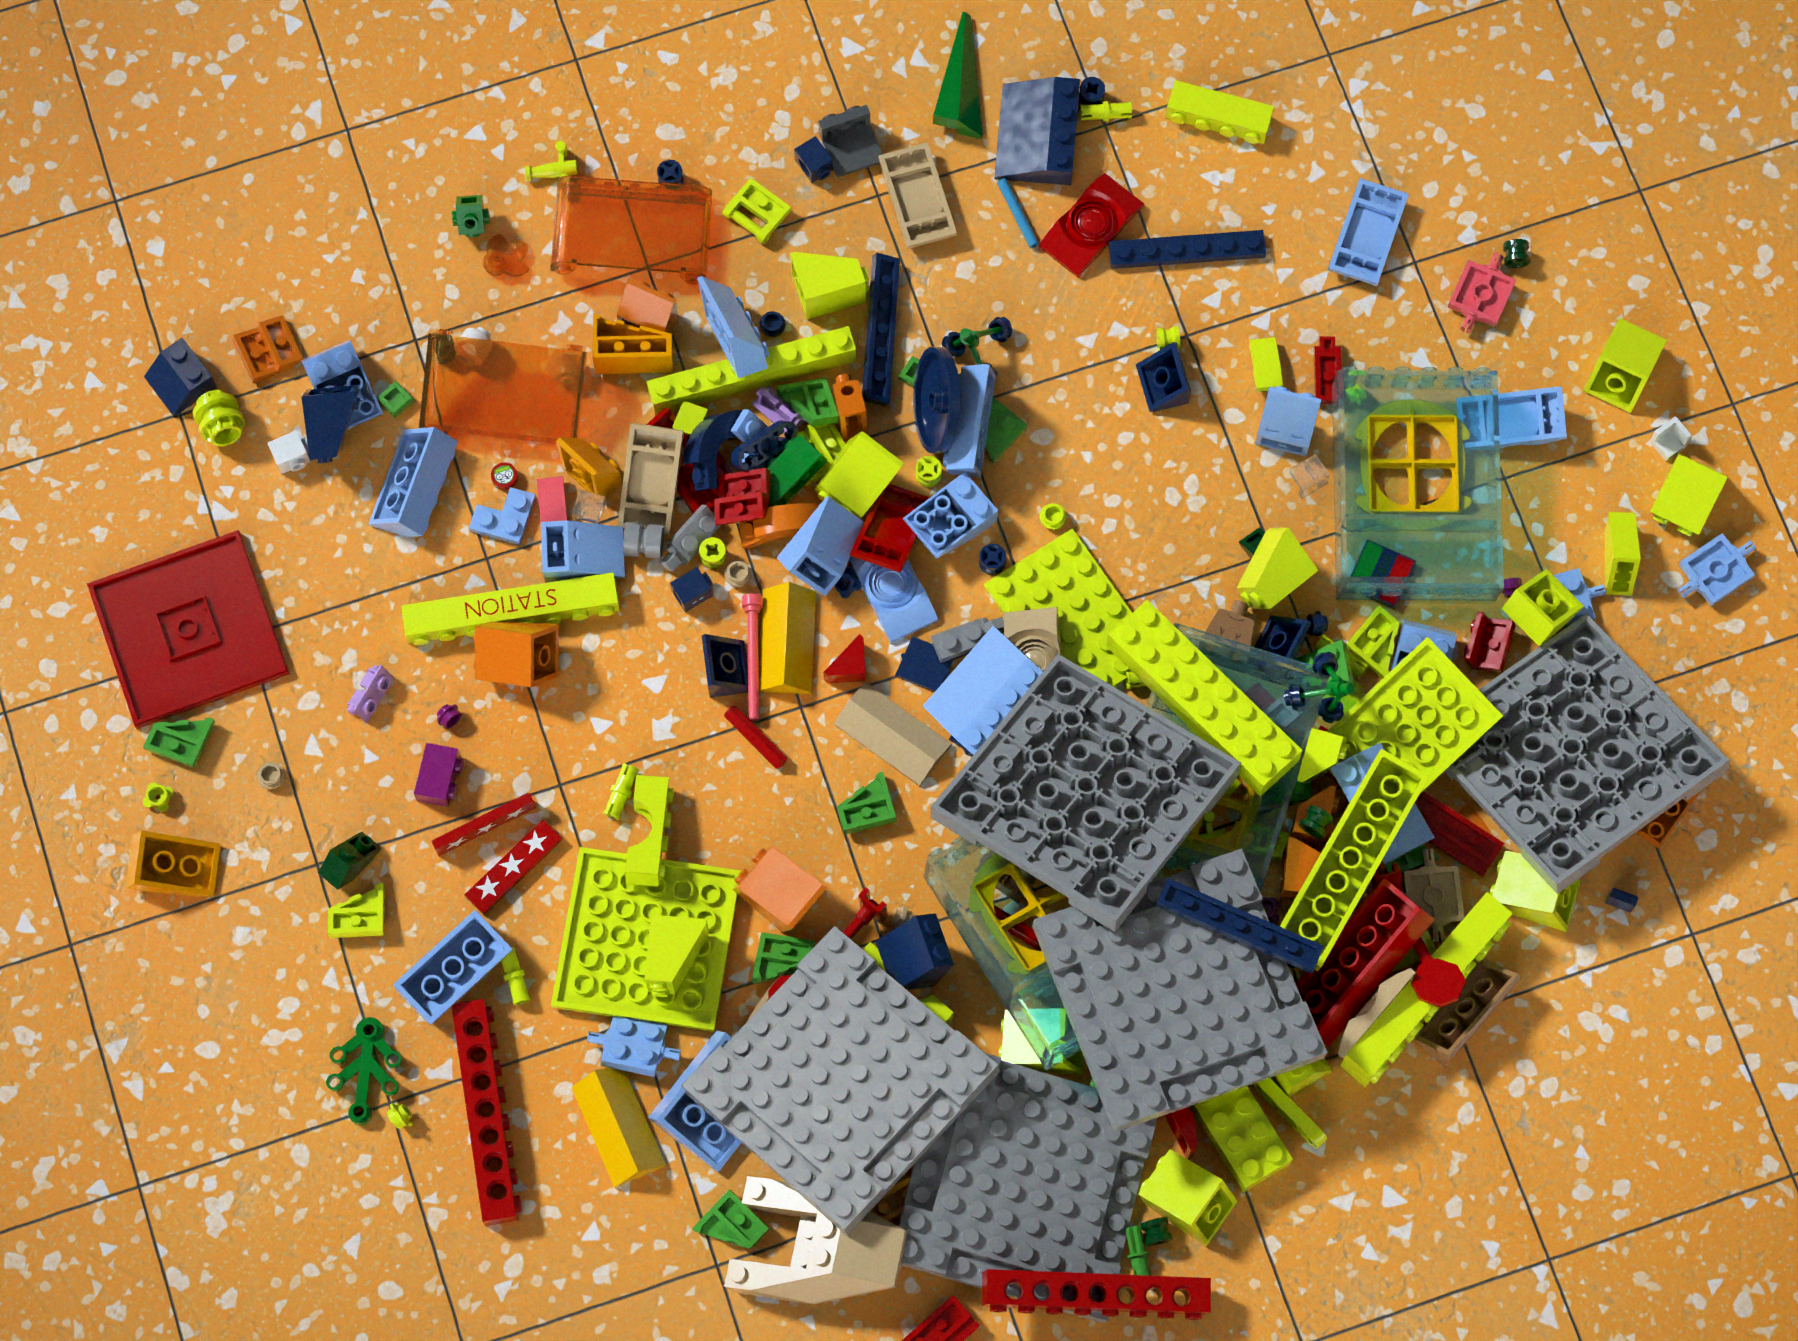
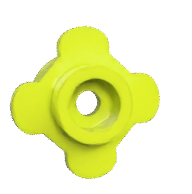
(155, 789)
(400, 1115)

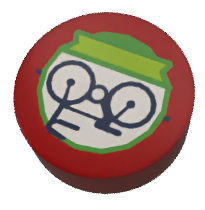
(504, 476)

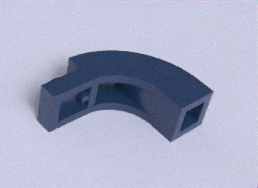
(703, 447)

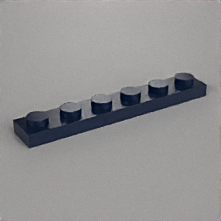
(1187, 249)
(880, 329)
(1239, 925)

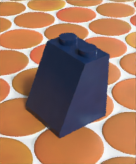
(327, 419)
(916, 952)

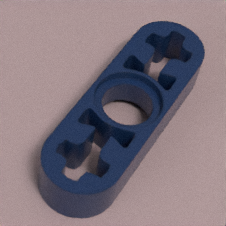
(753, 445)

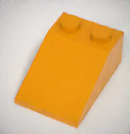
(588, 466)
(172, 865)

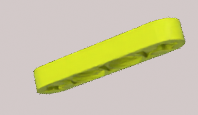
(1290, 1112)

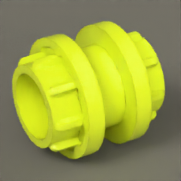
(218, 418)

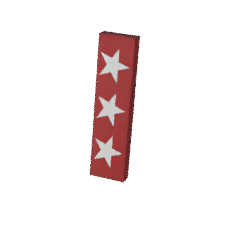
(483, 824)
(513, 867)

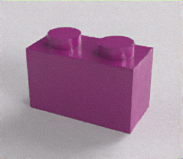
(438, 775)

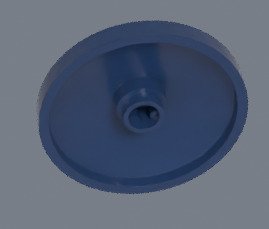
(936, 400)

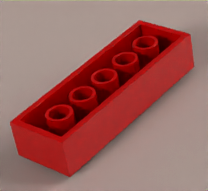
(1362, 958)

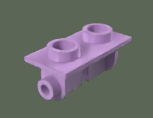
(775, 408)
(365, 703)

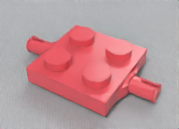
(1482, 293)

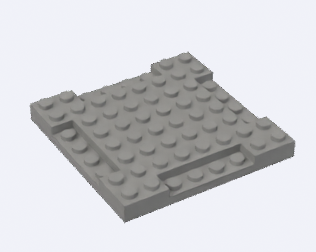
(1582, 753)
(1086, 790)
(1174, 1006)
(841, 1080)
(1025, 1185)

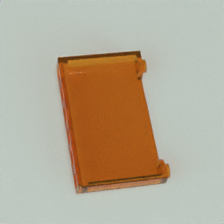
(631, 226)
(502, 388)

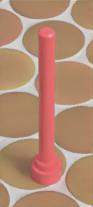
(753, 604)

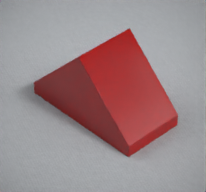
(848, 665)

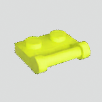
(760, 203)

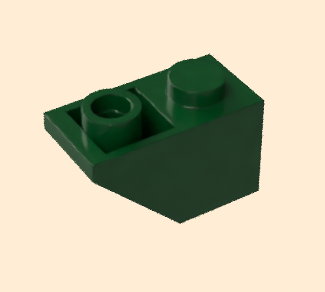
(348, 860)

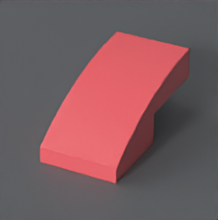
(552, 499)

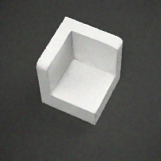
(1670, 438)

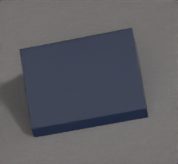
(1164, 379)
(1283, 636)
(725, 665)

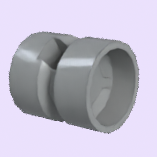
(643, 540)

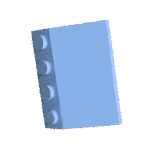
(983, 689)
(689, 1122)

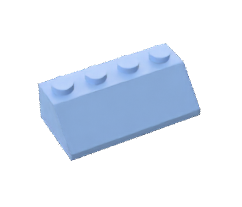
(733, 328)
(976, 400)
(413, 482)
(1414, 829)
(452, 967)

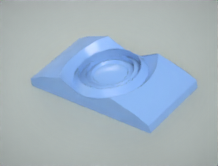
(1368, 232)
(1531, 417)
(895, 598)

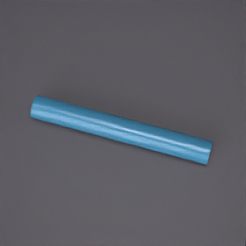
(1018, 213)

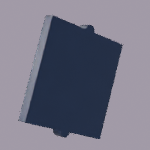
(922, 666)

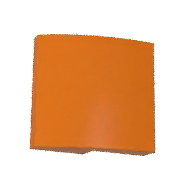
(267, 349)

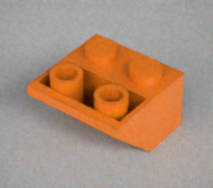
(647, 307)
(1325, 800)

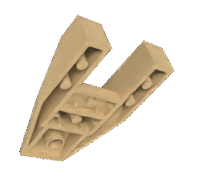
(824, 1259)

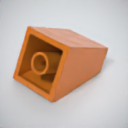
(516, 652)
(1296, 866)
(778, 888)

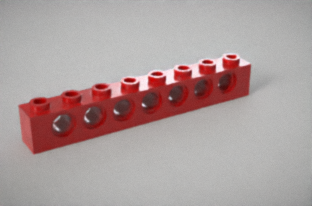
(464, 1017)
(1195, 1289)

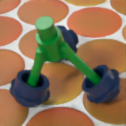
(956, 343)
(1331, 708)

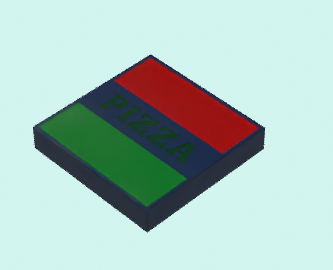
(1382, 562)

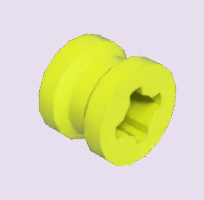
(1168, 336)
(931, 466)
(712, 559)

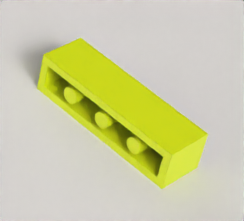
(1219, 112)

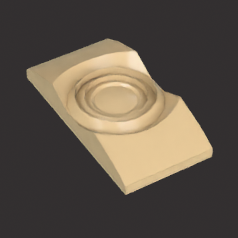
(917, 195)
(651, 476)
(1035, 633)
(1373, 1009)

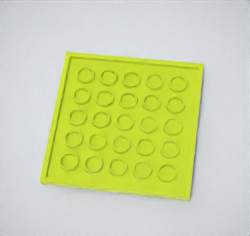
(609, 935)

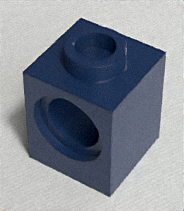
(814, 160)

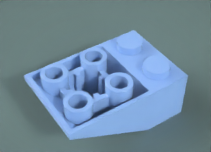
(341, 368)
(1288, 420)
(952, 516)
(822, 546)
(581, 550)
(1414, 633)

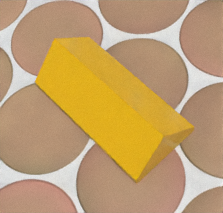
(787, 639)
(618, 1125)

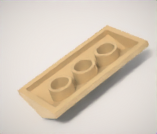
(892, 734)

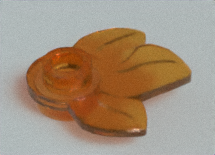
(508, 255)

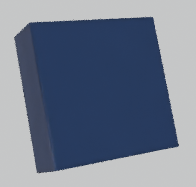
(1621, 900)

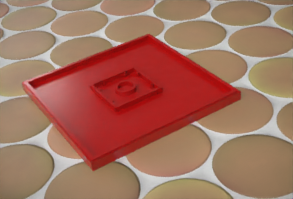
(187, 629)

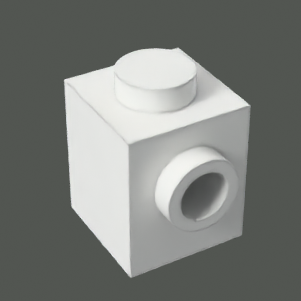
(290, 452)

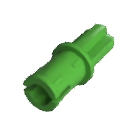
(1138, 1254)

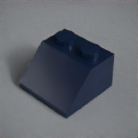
(179, 377)

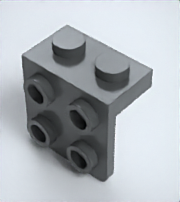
(850, 140)

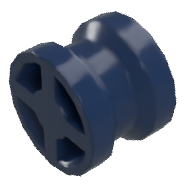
(1090, 97)
(670, 168)
(992, 553)

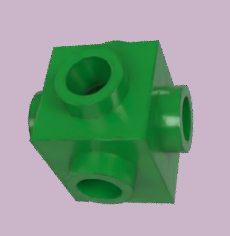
(470, 215)

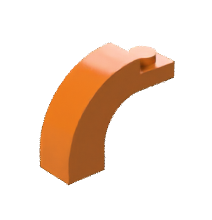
(780, 522)

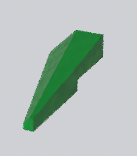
(959, 97)

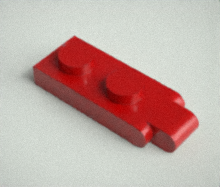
(1326, 364)

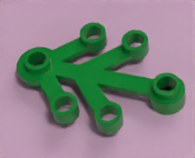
(364, 1065)

